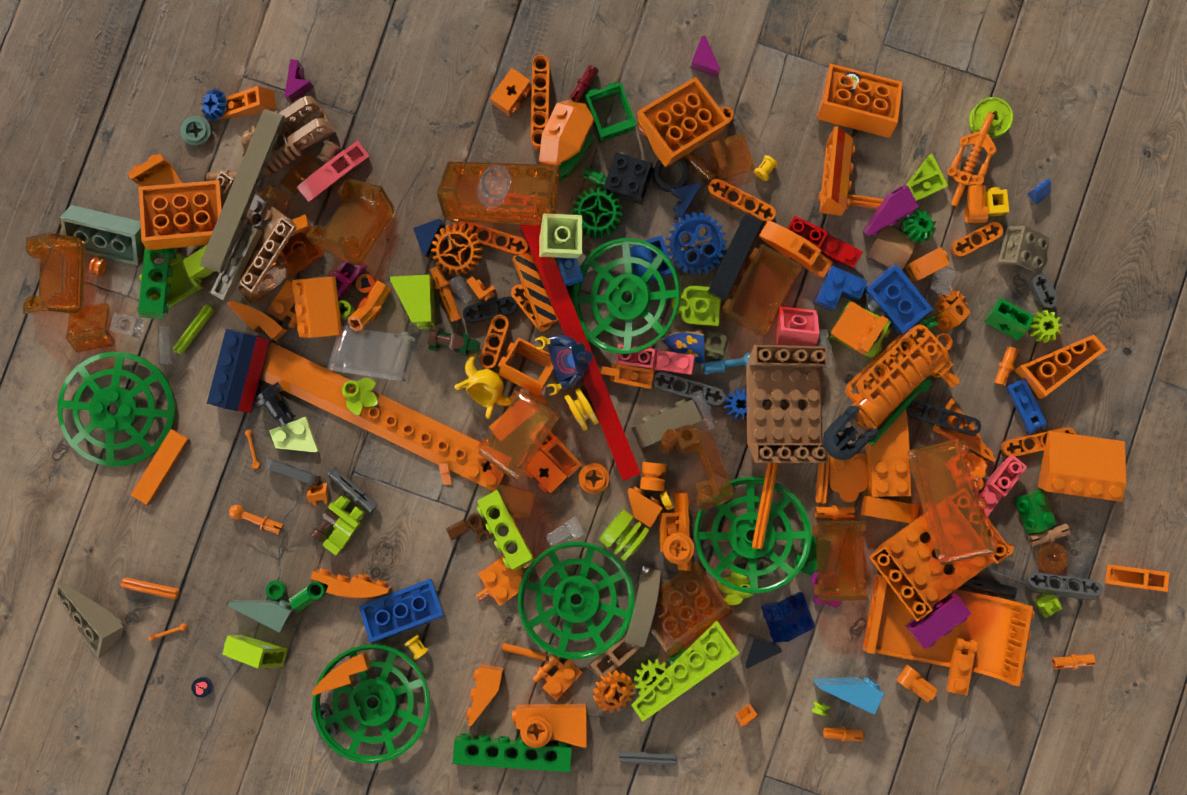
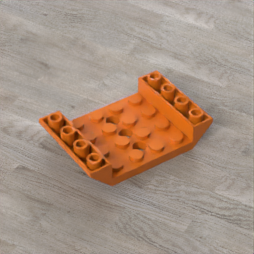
(918, 576)

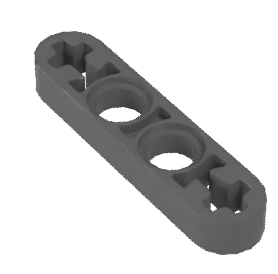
(689, 385)
(1063, 583)

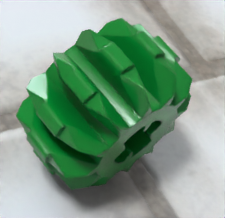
(919, 226)

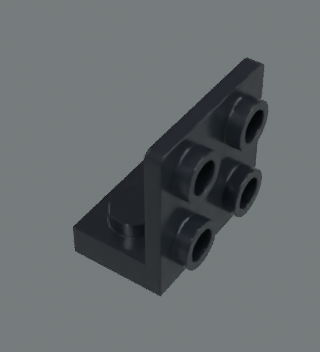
(629, 176)

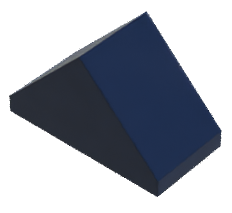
(426, 234)

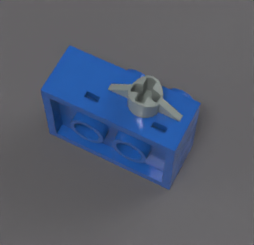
(896, 299)

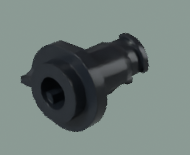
(275, 404)

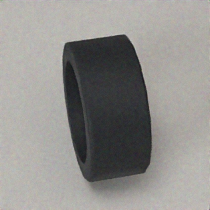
(668, 187)

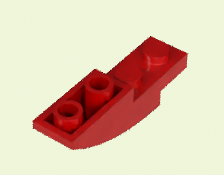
(830, 246)

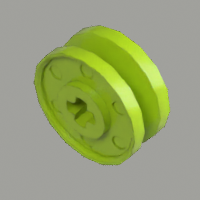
(1001, 121)

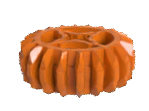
(460, 255)

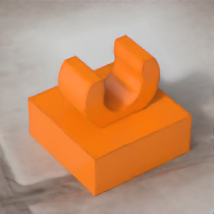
(318, 493)

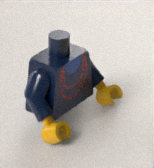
(568, 360)

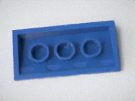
(401, 611)

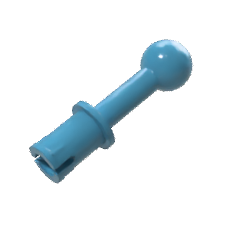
(720, 364)

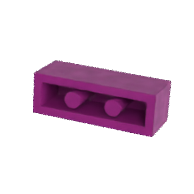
(940, 621)

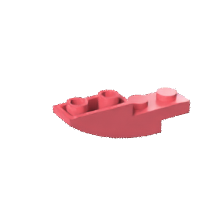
(332, 171)
(658, 360)
(1001, 482)

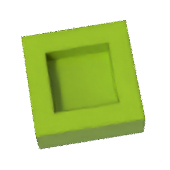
(1047, 605)

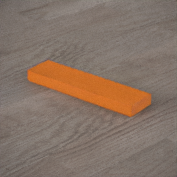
(159, 467)

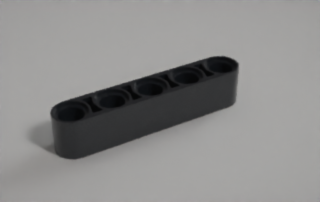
(735, 256)

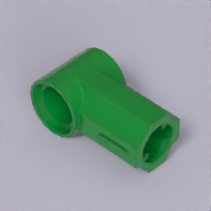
(307, 596)

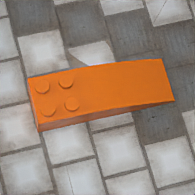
(889, 461)

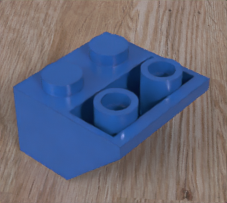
(649, 256)

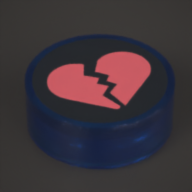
(202, 687)

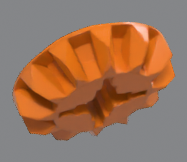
(942, 305)
(587, 485)
(673, 540)
(530, 738)

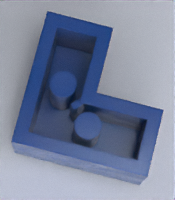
(837, 284)

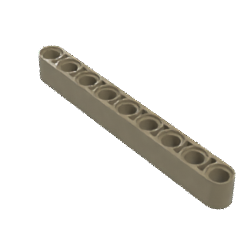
(242, 191)

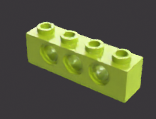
(523, 554)

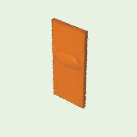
(445, 473)

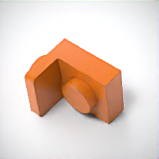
(477, 287)

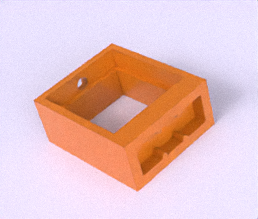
(531, 352)

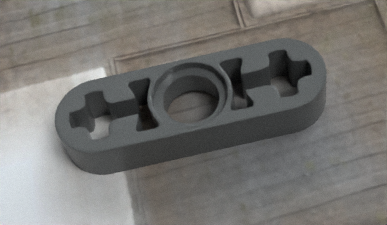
(292, 471)

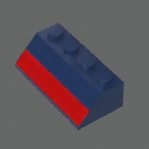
(238, 371)

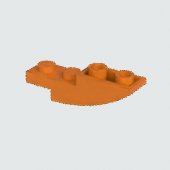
(796, 247)
(358, 587)

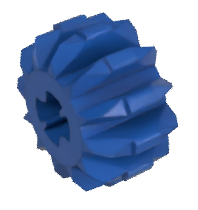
(732, 404)

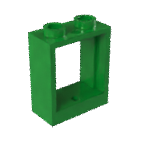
(617, 129)

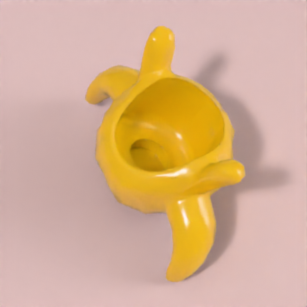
(483, 387)

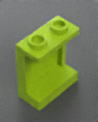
(181, 284)

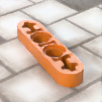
(742, 198)
(493, 235)
(1036, 438)

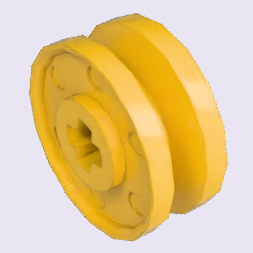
(581, 409)

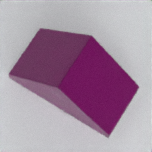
(704, 59)

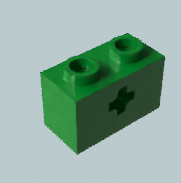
(1009, 319)

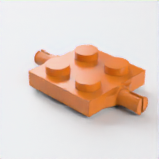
(500, 581)

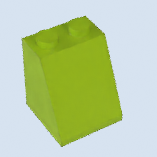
(418, 298)

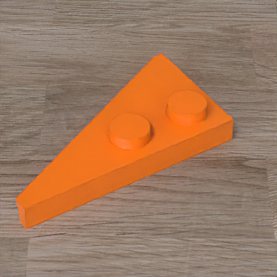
(974, 443)

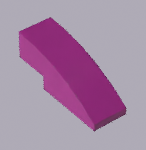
(346, 277)

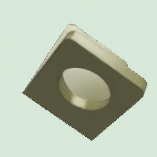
(715, 352)

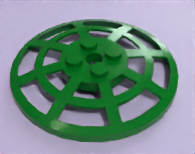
(618, 288)
(127, 408)
(743, 547)
(576, 612)
(371, 715)

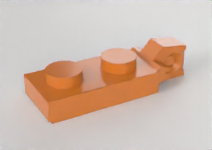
(629, 375)

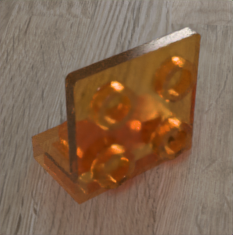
(89, 329)

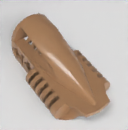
(294, 138)

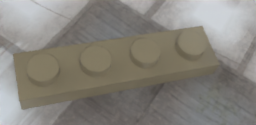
(237, 262)

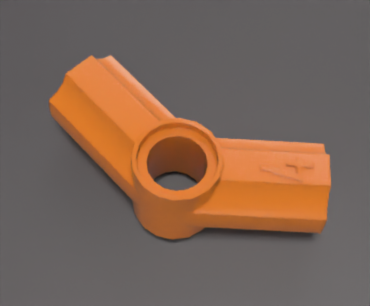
(370, 306)

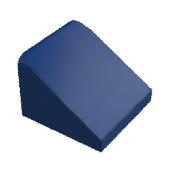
(1040, 191)

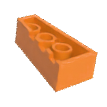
(1055, 368)

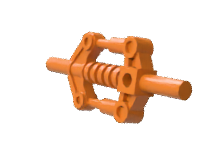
(979, 140)

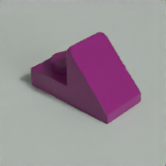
(295, 86)

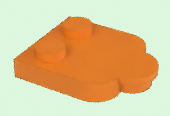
(849, 476)

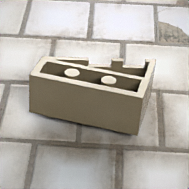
(654, 427)

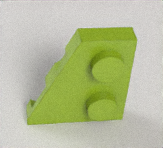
(927, 179)

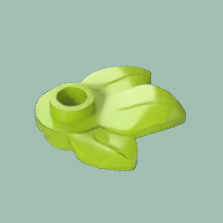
(361, 397)
(735, 597)

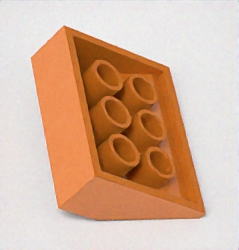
(868, 108)
(682, 121)
(179, 214)
(1083, 466)

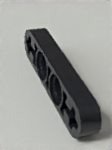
(942, 420)

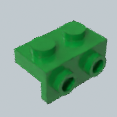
(1035, 511)

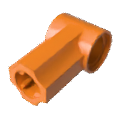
(976, 208)
(913, 681)

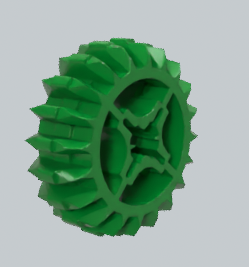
(598, 196)

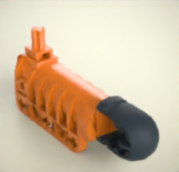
(889, 388)

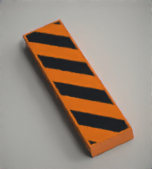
(535, 289)

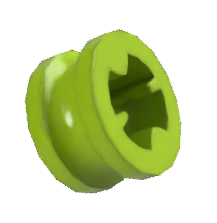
(820, 708)

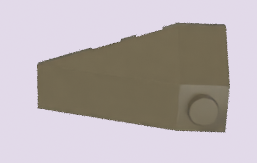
(96, 622)

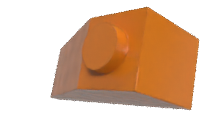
(249, 102)

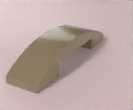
(644, 607)

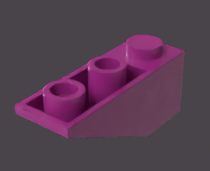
(895, 205)

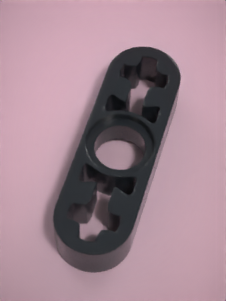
(474, 307)

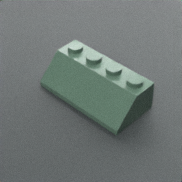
(104, 234)

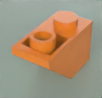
(643, 509)

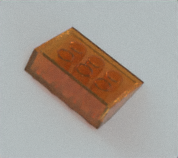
(686, 609)

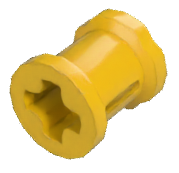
(766, 168)
(416, 647)

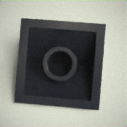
(757, 650)

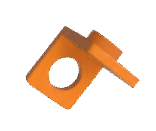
(950, 318)

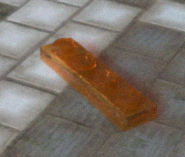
(279, 273)

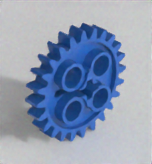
(700, 260)

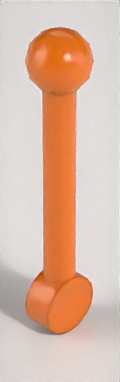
(255, 464)
(183, 627)

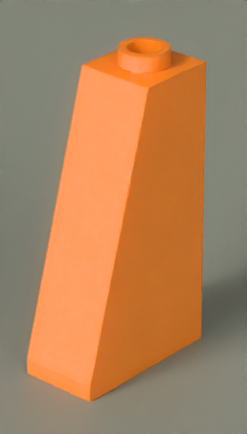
(566, 720)

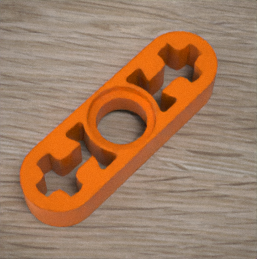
(985, 229)
(519, 300)

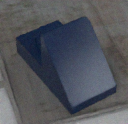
(686, 194)

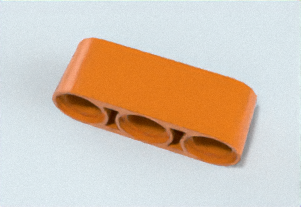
(493, 332)

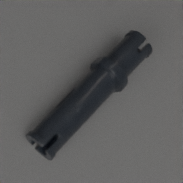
(993, 587)

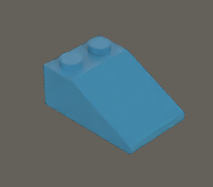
(854, 690)

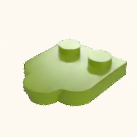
(699, 307)

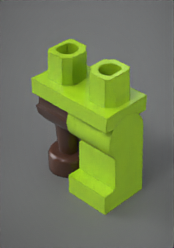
(343, 522)

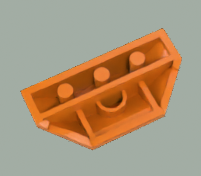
(565, 132)

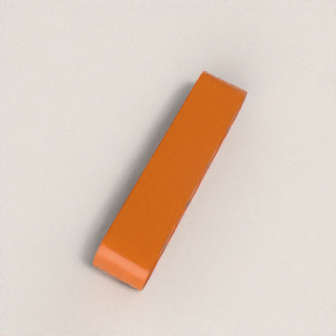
(537, 112)

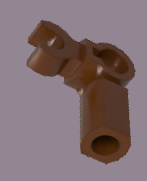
(461, 527)

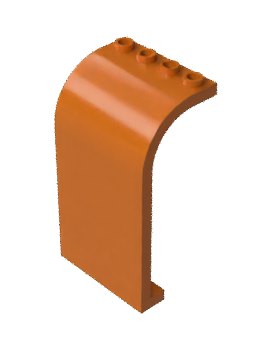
(995, 624)

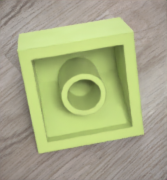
(560, 236)

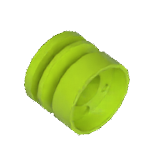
(623, 535)

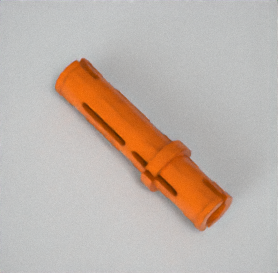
(442, 286)

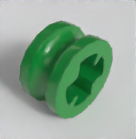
(929, 322)

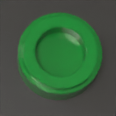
(276, 590)

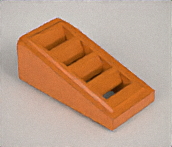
(746, 715)

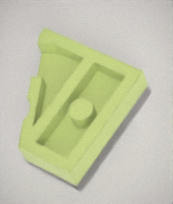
(295, 436)

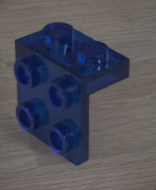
(788, 618)

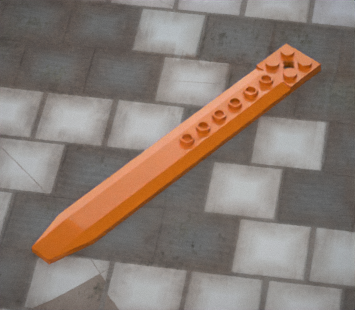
(386, 419)

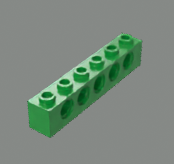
(149, 308)
(503, 759)

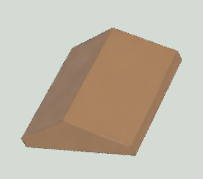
(891, 248)

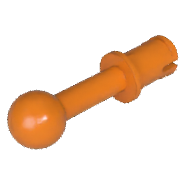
(237, 512)

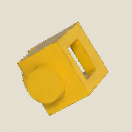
(1001, 199)

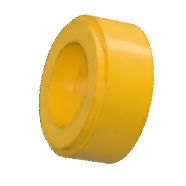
(666, 500)

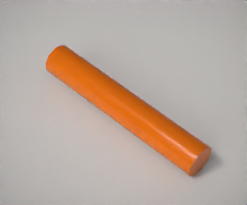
(524, 651)

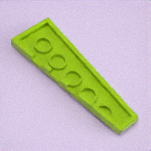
(695, 664)

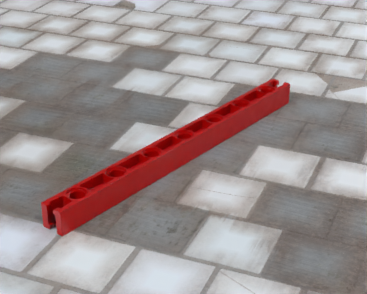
(592, 378)

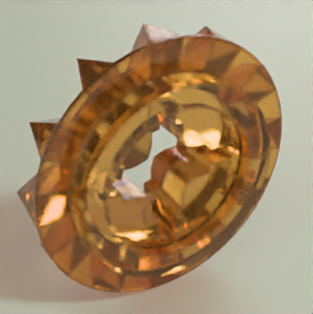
(1059, 553)

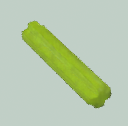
(194, 328)

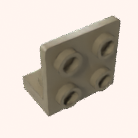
(1023, 248)

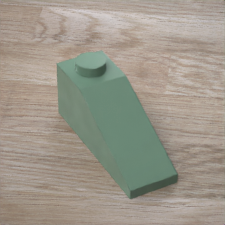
(267, 612)

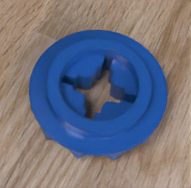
(216, 111)

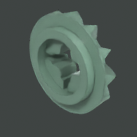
(189, 125)

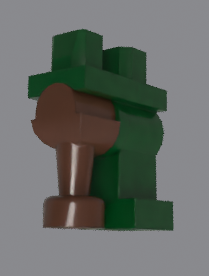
(454, 342)

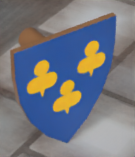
(687, 343)

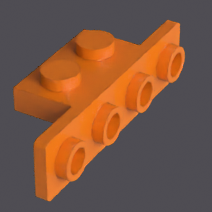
(676, 523)

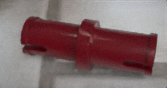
(584, 84)

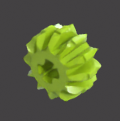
(1051, 324)

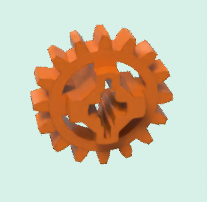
(613, 691)

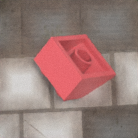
(797, 327)

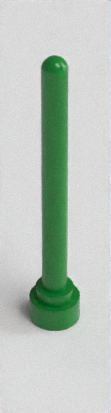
(924, 386)

